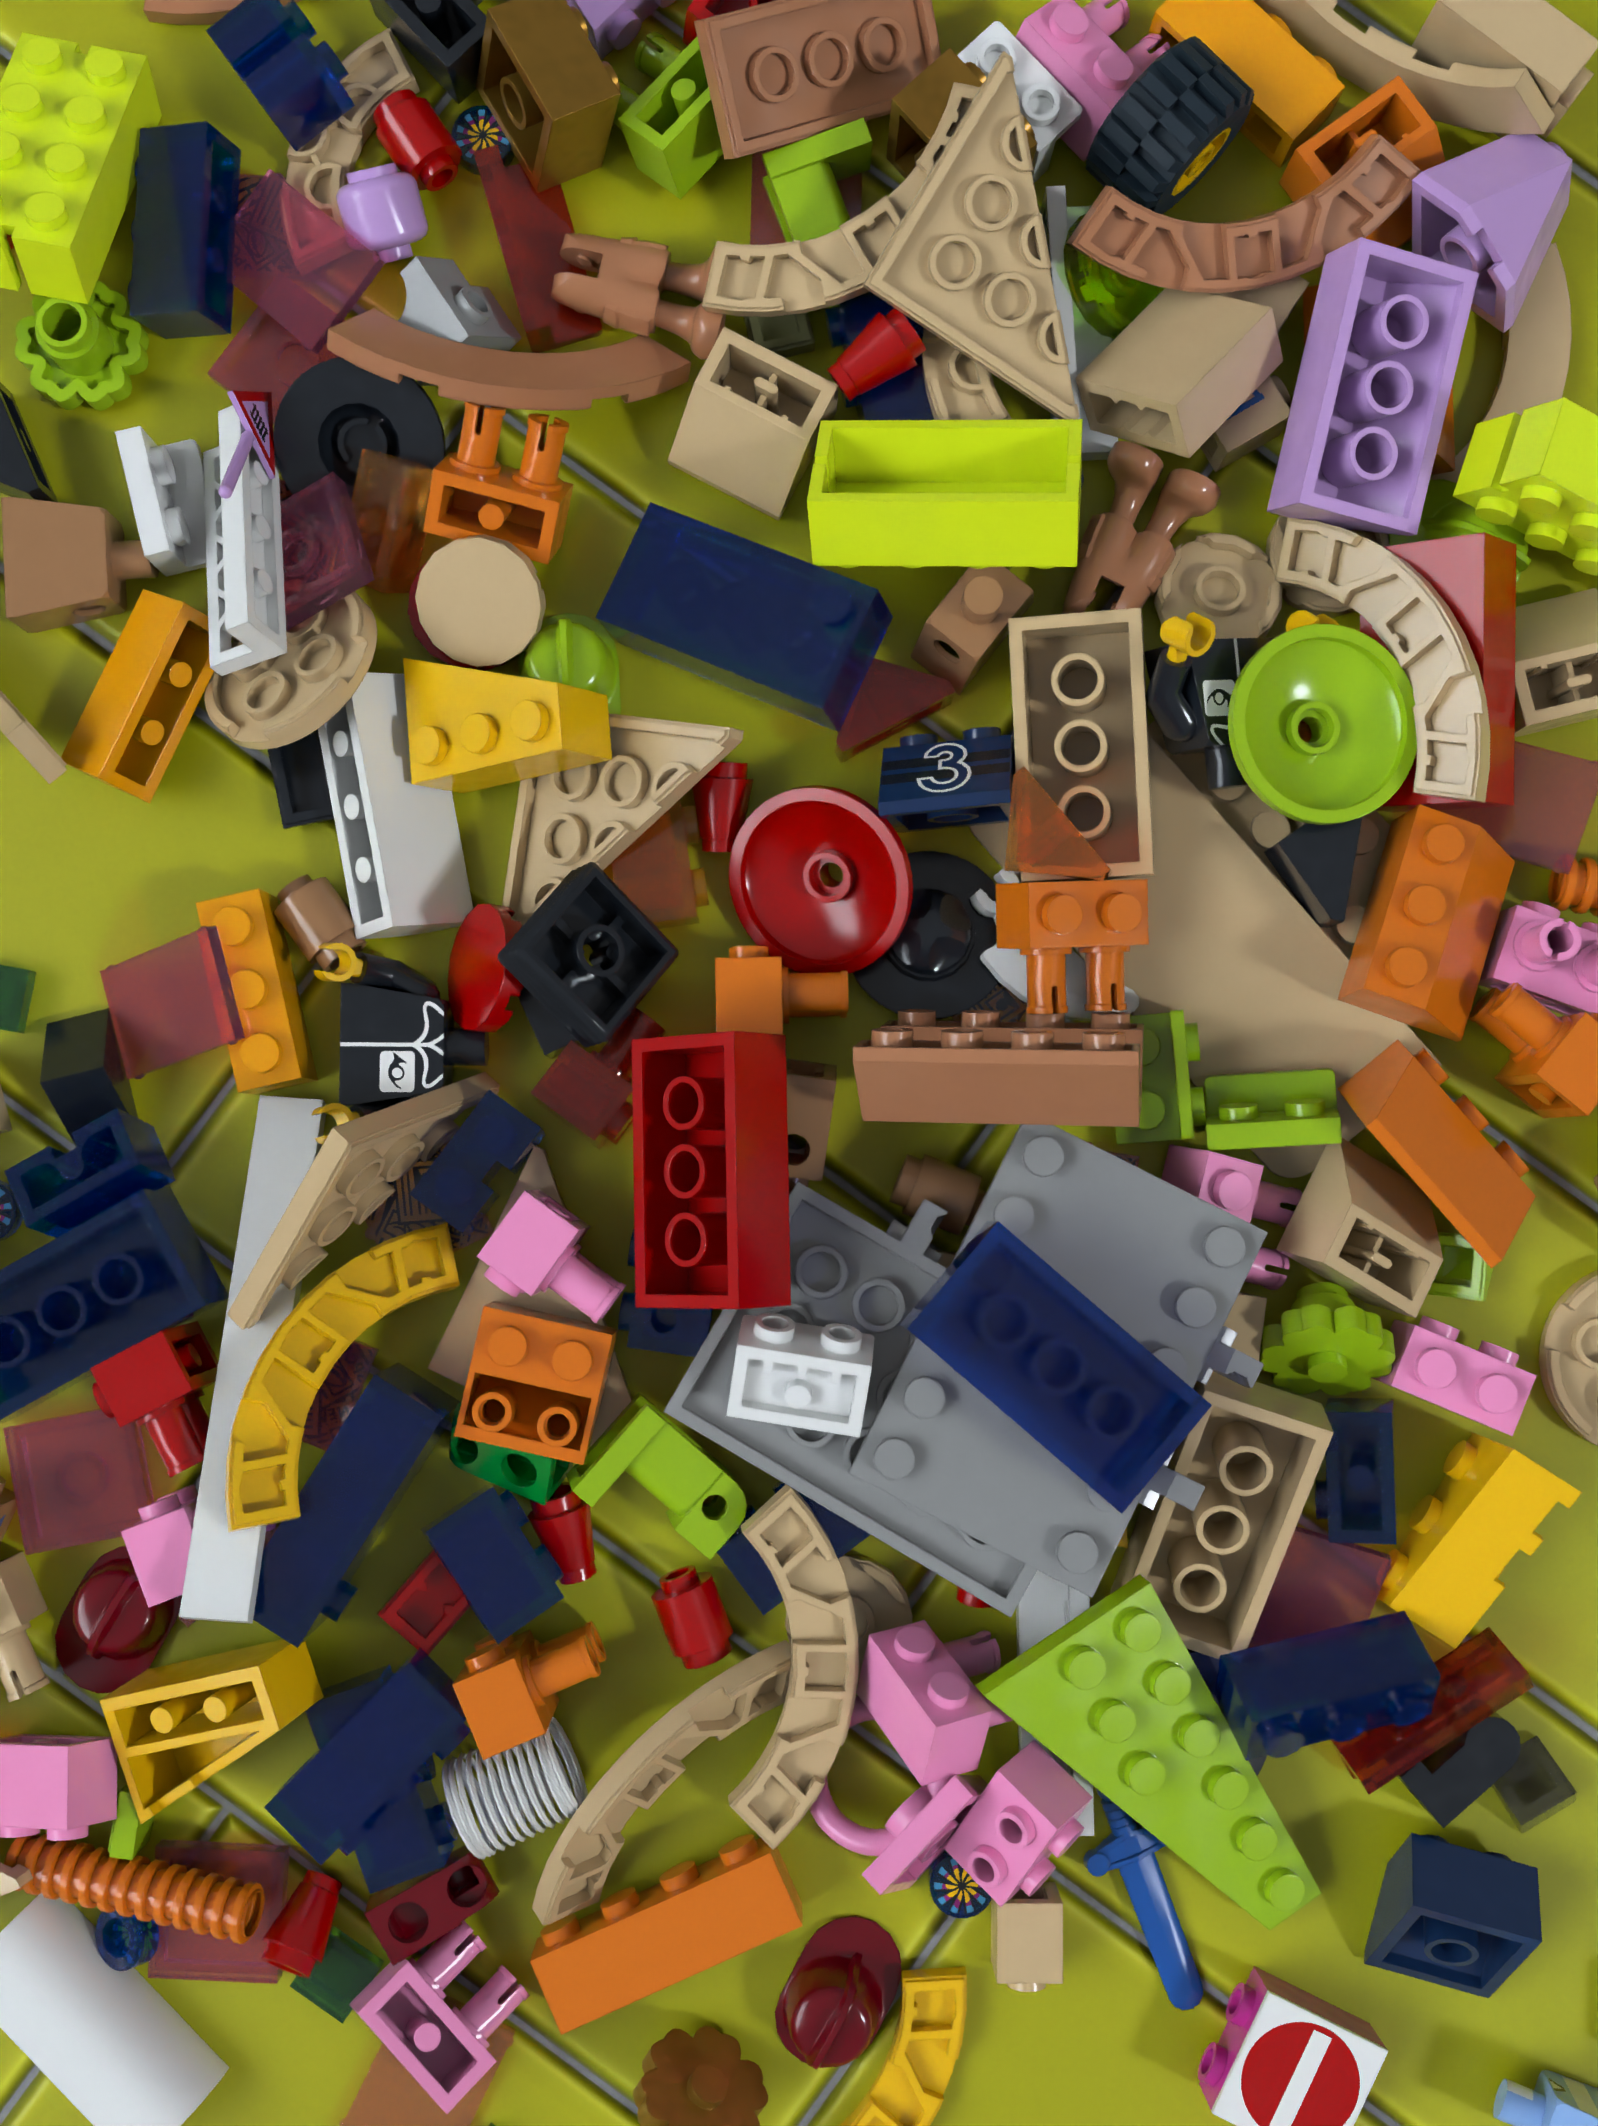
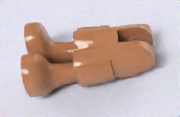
(630, 287)
(1112, 545)

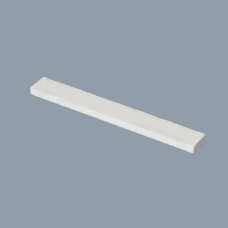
(224, 1565)

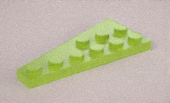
(1142, 1727)

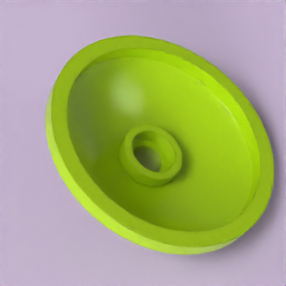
(1357, 718)

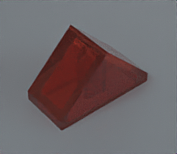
(889, 703)

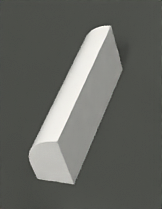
(393, 836)
(98, 2028)

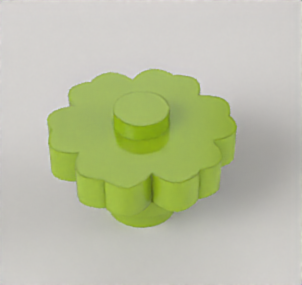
(82, 349)
(1326, 1344)

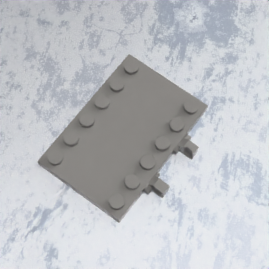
(1146, 1259)
(870, 1281)

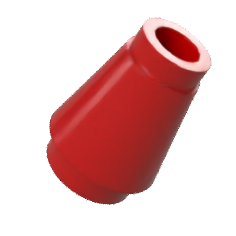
(877, 354)
(722, 805)
(567, 1533)
(303, 1926)

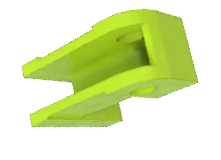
(805, 179)
(670, 1468)

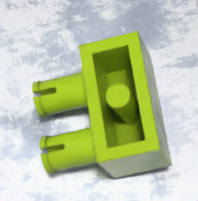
(673, 120)

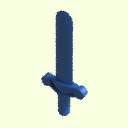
(1132, 1851)

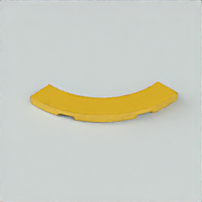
(300, 1355)
(921, 2051)

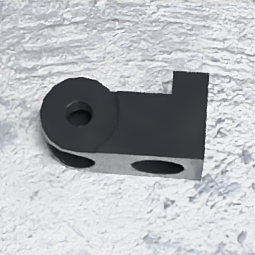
(1463, 1768)

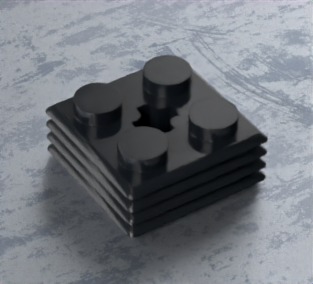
(625, 957)

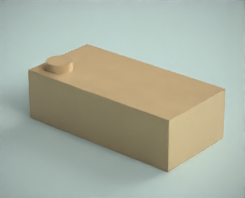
(1086, 728)
(1218, 1563)

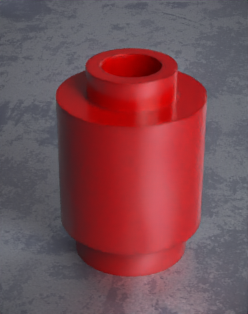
(417, 140)
(693, 1617)

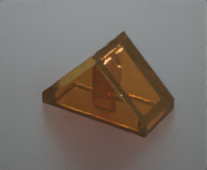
(1044, 838)

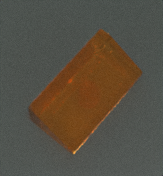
(391, 514)

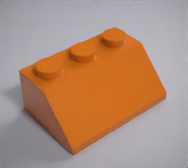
(1428, 922)
(1442, 1147)

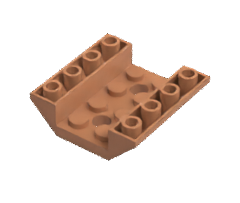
(1002, 1070)

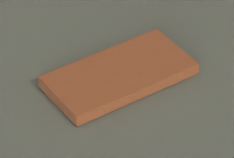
(810, 66)

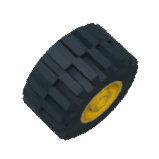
(1170, 126)

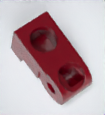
(429, 1905)

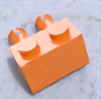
(480, 496)
(1054, 917)
(762, 996)
(1550, 1056)
(514, 1685)

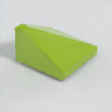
(1462, 1270)

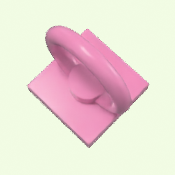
(912, 1834)

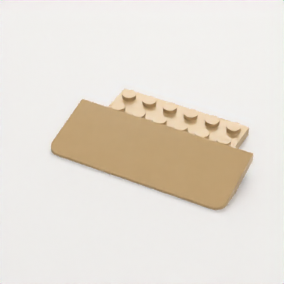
(1241, 947)

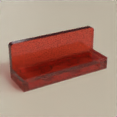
(530, 238)
(1472, 1686)

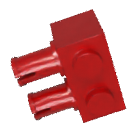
(161, 1388)

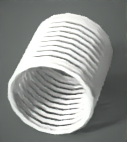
(513, 1794)

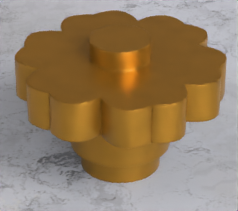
(699, 2082)

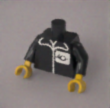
(1194, 687)
(393, 1035)

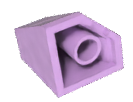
(1494, 217)

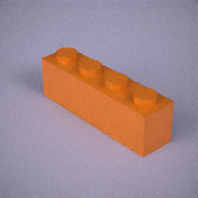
(665, 1931)

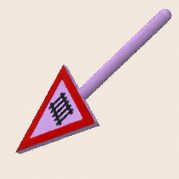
(257, 419)

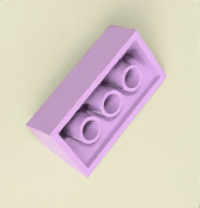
(1372, 389)

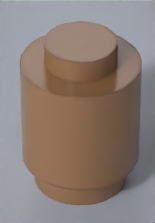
(316, 915)
(943, 1185)

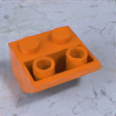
(1387, 112)
(535, 1382)

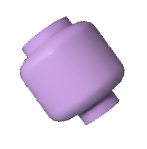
(383, 211)

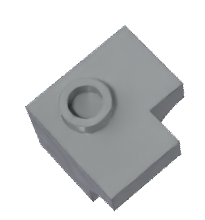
(450, 308)

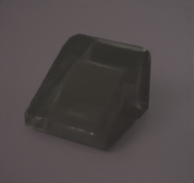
(1534, 1787)

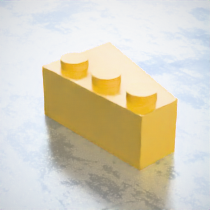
(497, 728)
(1469, 1534)
(202, 1714)

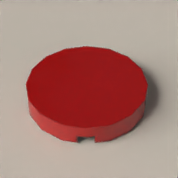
(476, 979)

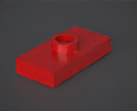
(425, 1605)

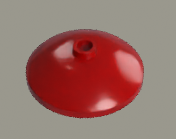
(792, 901)

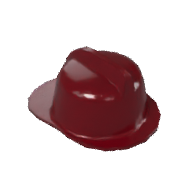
(108, 1627)
(838, 1992)

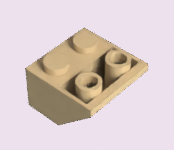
(752, 423)
(1556, 662)
(1366, 1230)

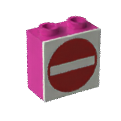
(1289, 2059)

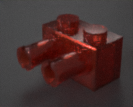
(595, 1089)

